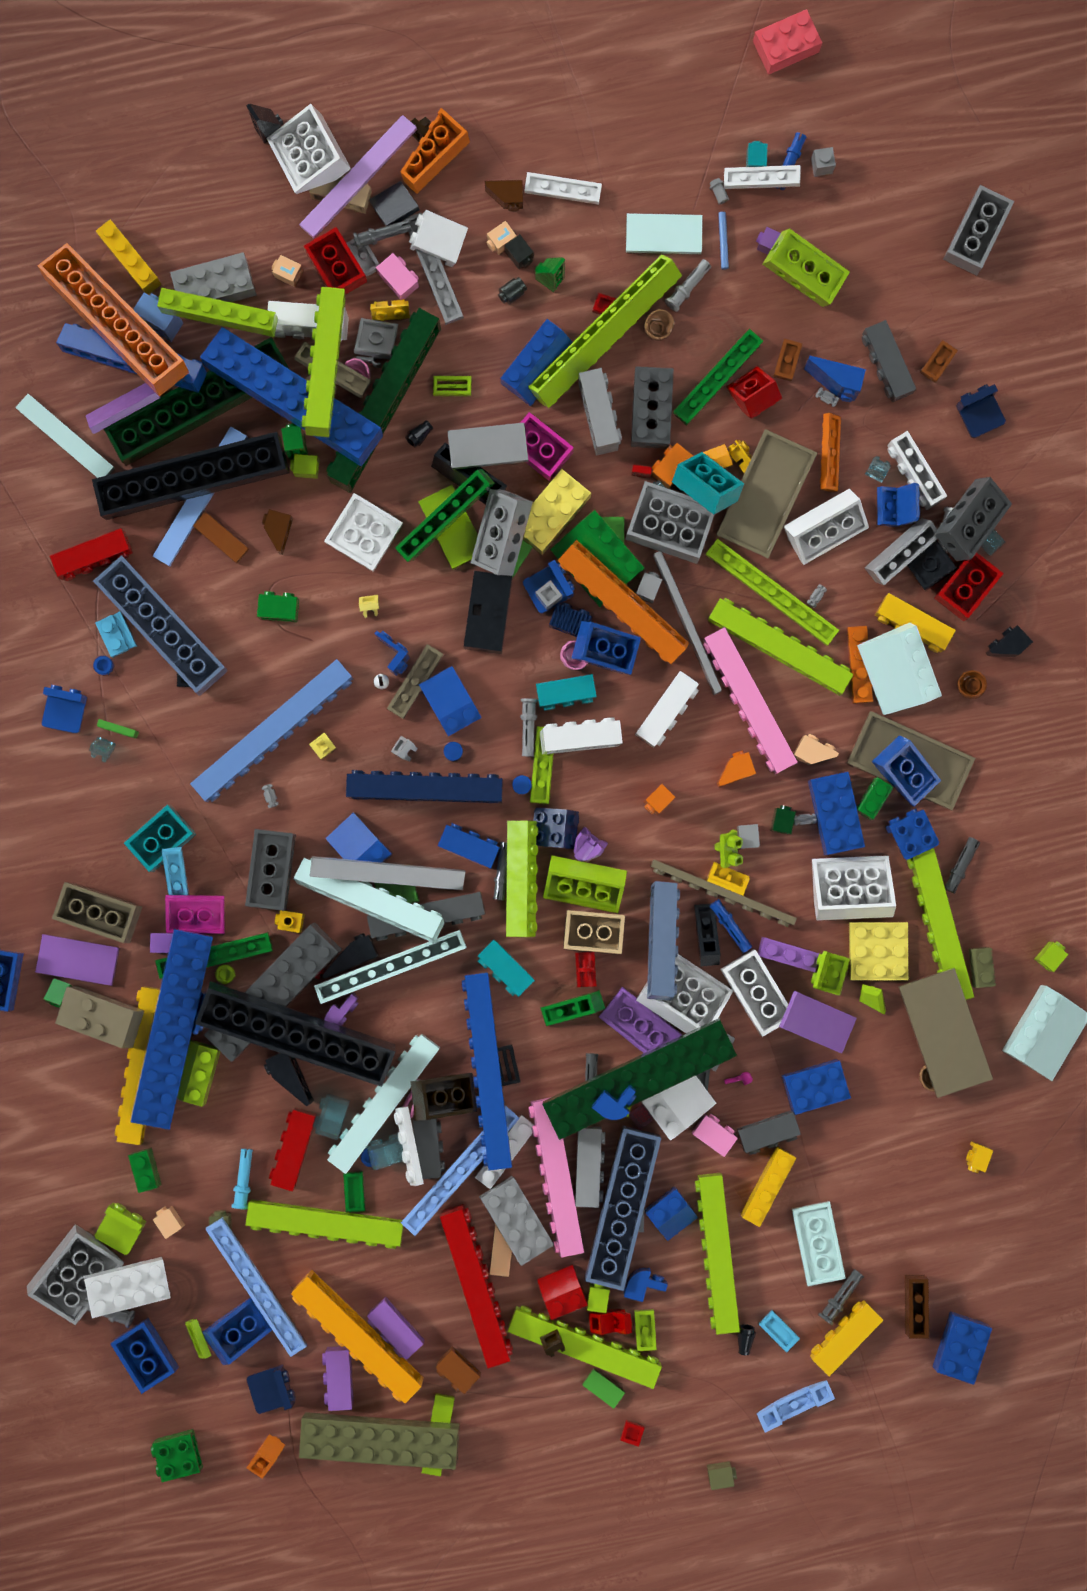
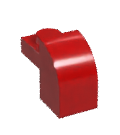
(612, 1321)

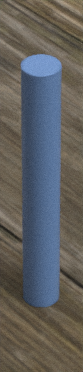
(723, 240)

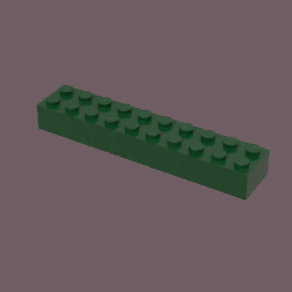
(390, 389)
(178, 413)
(647, 1073)

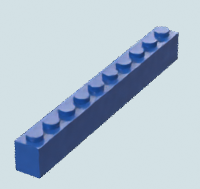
(488, 1071)

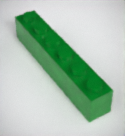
(445, 515)

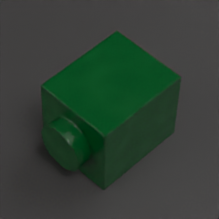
(783, 820)

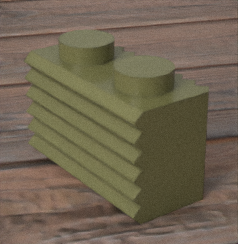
(982, 967)

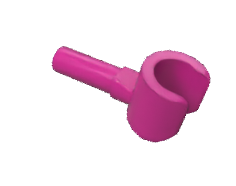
(745, 1077)

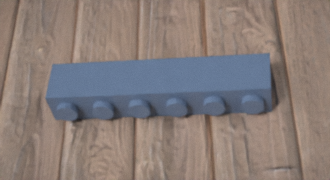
(663, 941)

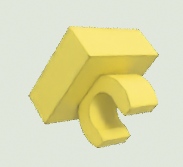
(369, 603)
(322, 746)

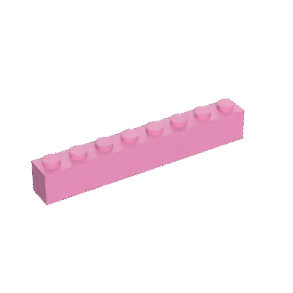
(749, 700)
(557, 1183)

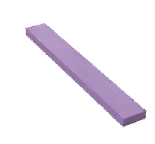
(358, 176)

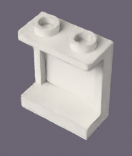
(438, 237)

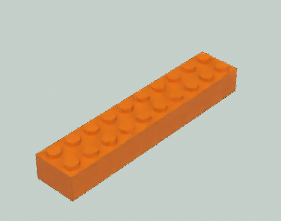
(113, 319)

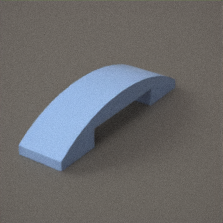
(794, 1404)

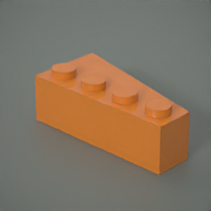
(435, 150)

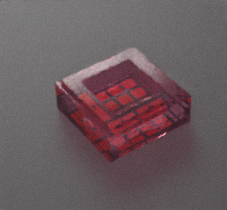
(641, 1116)

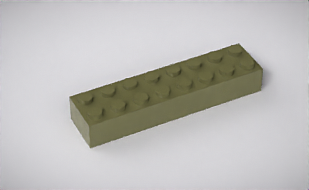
(379, 1440)

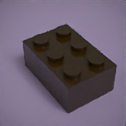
(443, 1096)

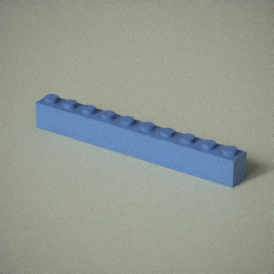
(271, 731)

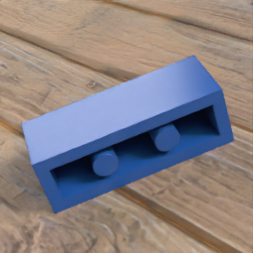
(469, 845)

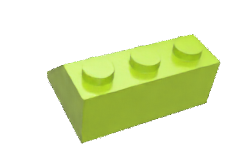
(198, 1073)

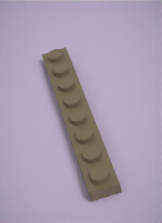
(715, 890)

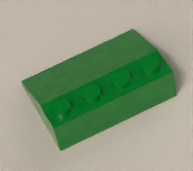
(604, 545)

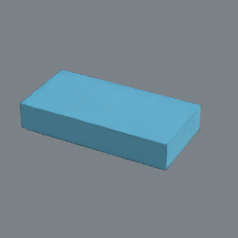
(779, 1331)

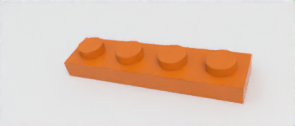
(830, 452)
(860, 680)

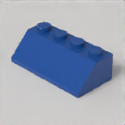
(534, 359)

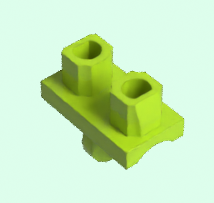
(728, 849)

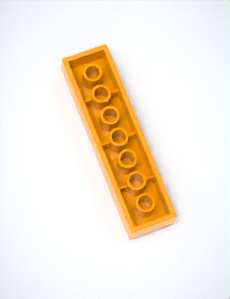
(357, 1336)

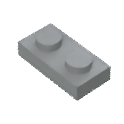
(364, 257)

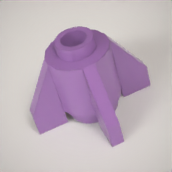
(588, 846)

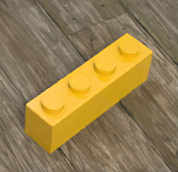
(128, 257)
(898, 613)
(768, 1186)
(846, 1337)

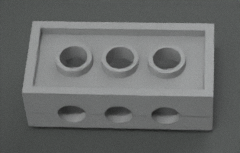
(501, 532)

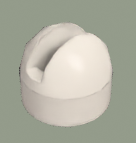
(385, 679)

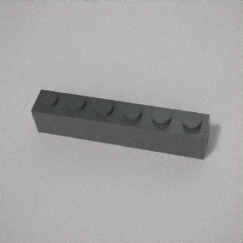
(451, 909)

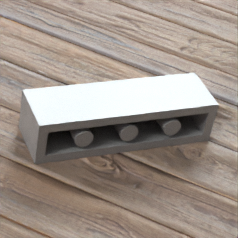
(902, 551)
(588, 1167)

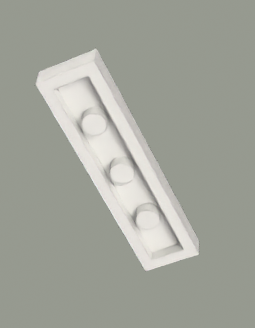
(762, 177)
(563, 188)
(517, 1138)
(407, 1139)

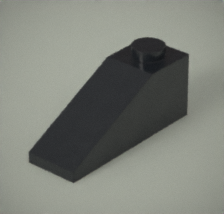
(264, 121)
(707, 935)
(355, 953)

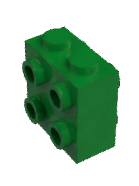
(176, 1455)

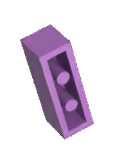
(788, 954)
(395, 1328)
(338, 1378)

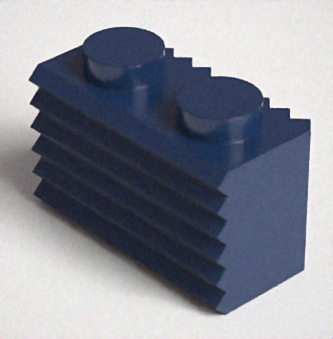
(567, 619)

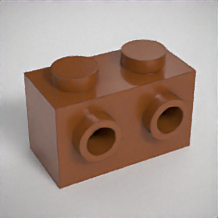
(457, 1370)

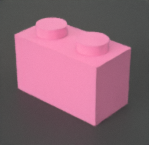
(397, 276)
(714, 1134)

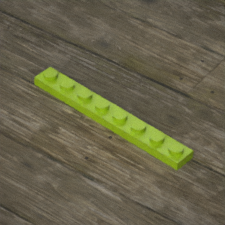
(772, 592)

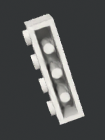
(916, 470)
(666, 710)

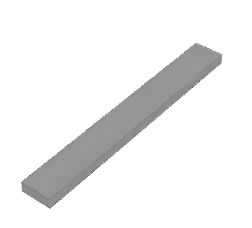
(687, 623)
(387, 873)

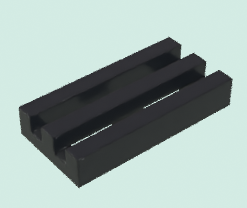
(510, 1081)

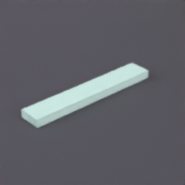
(64, 437)

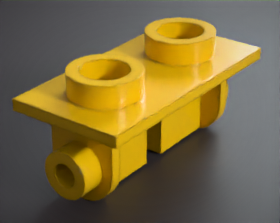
(381, 311)
(739, 452)

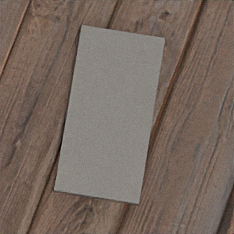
(487, 446)

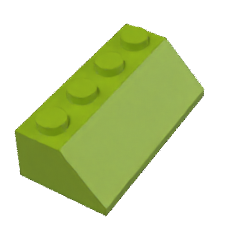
(585, 884)

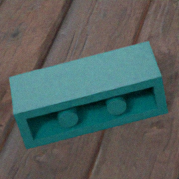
(566, 692)
(505, 968)

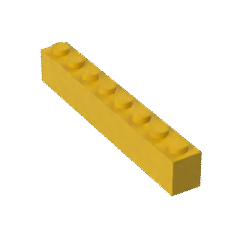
(127, 1131)

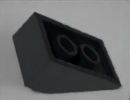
(289, 1075)

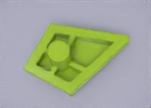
(873, 998)

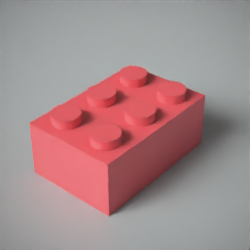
(787, 41)

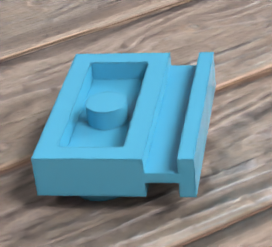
(116, 634)

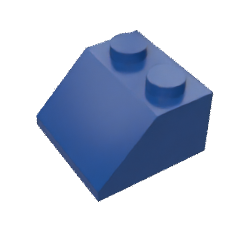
(670, 1213)

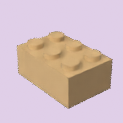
(594, 932)

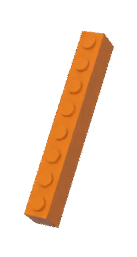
(623, 602)

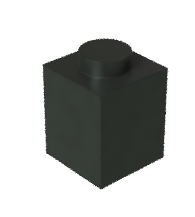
(519, 252)

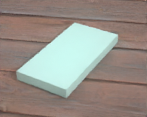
(664, 233)
(818, 1243)

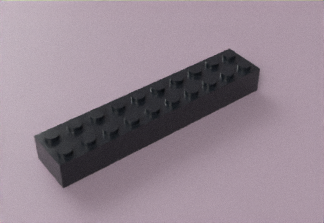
(190, 476)
(295, 1034)

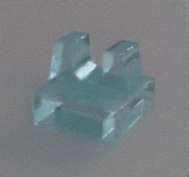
(878, 469)
(993, 543)
(102, 747)

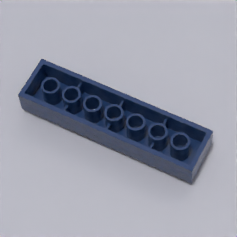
(424, 788)

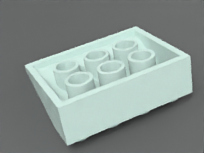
(899, 669)
(1046, 1032)

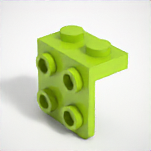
(830, 973)
(120, 1228)

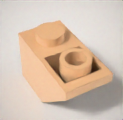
(811, 751)

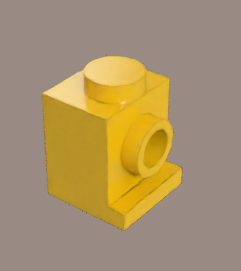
(296, 918)
(978, 1157)

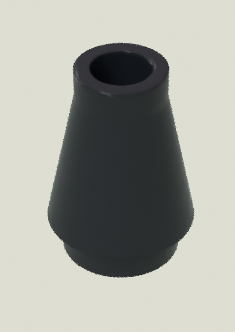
(418, 434)
(745, 1338)

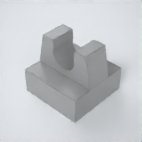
(402, 748)

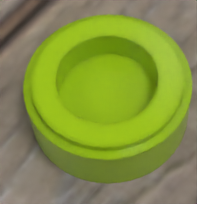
(225, 974)

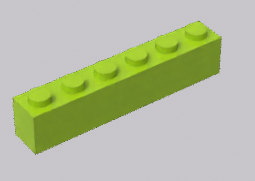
(217, 312)
(521, 879)

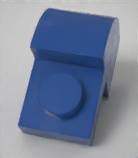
(614, 1108)
(640, 1280)

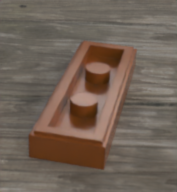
(220, 537)

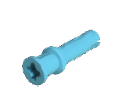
(242, 1188)

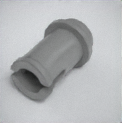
(719, 191)

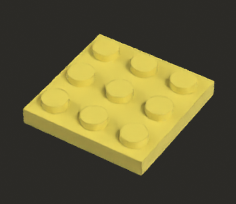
(878, 950)

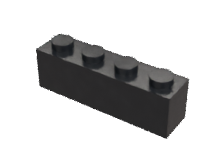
(442, 463)

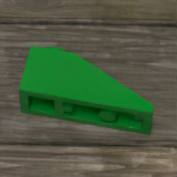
(551, 272)
(573, 1008)

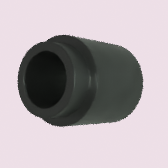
(512, 290)

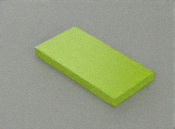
(460, 538)

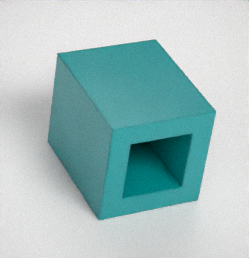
(756, 154)

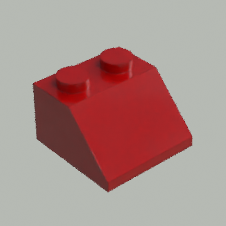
(754, 392)
(562, 1292)

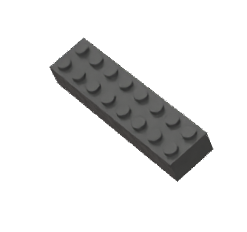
(284, 980)

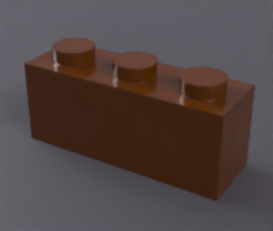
(917, 1306)

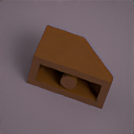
(506, 193)
(278, 528)

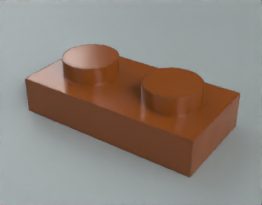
(787, 360)
(938, 361)

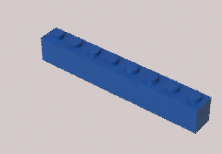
(91, 346)

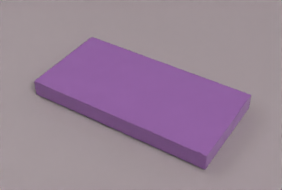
(120, 407)
(77, 959)
(637, 1022)
(817, 1022)

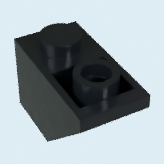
(1011, 644)

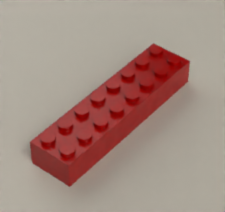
(475, 1285)

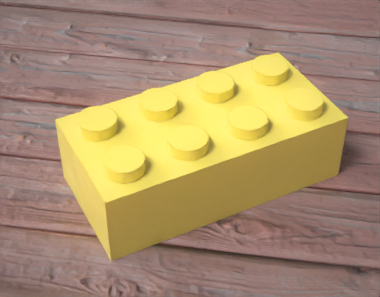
(554, 510)

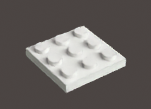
(363, 532)

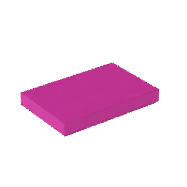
(195, 913)

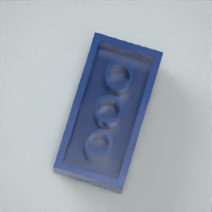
(836, 813)

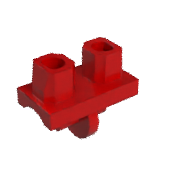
(585, 969)

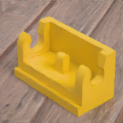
(728, 878)

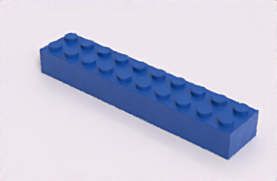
(285, 393)
(171, 1029)

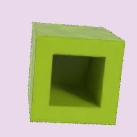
(305, 466)
(1051, 956)
(598, 1298)

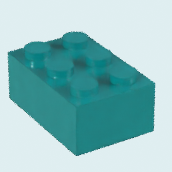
(707, 483)
(161, 832)

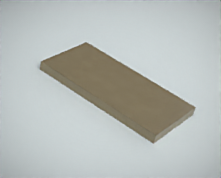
(767, 494)
(948, 763)
(945, 1032)

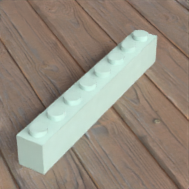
(374, 903)
(390, 966)
(384, 1102)

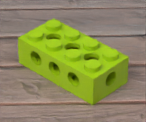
(817, 265)

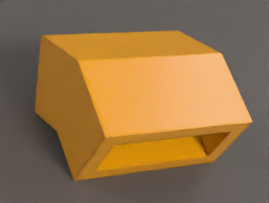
(720, 455)

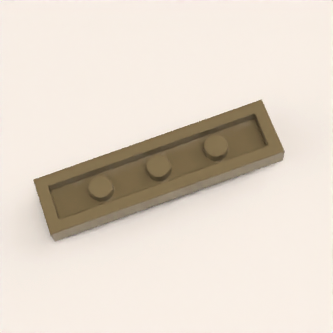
(346, 377)
(410, 687)

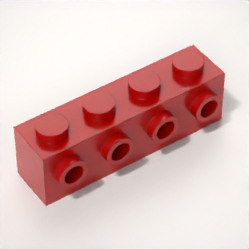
(91, 554)
(293, 1149)

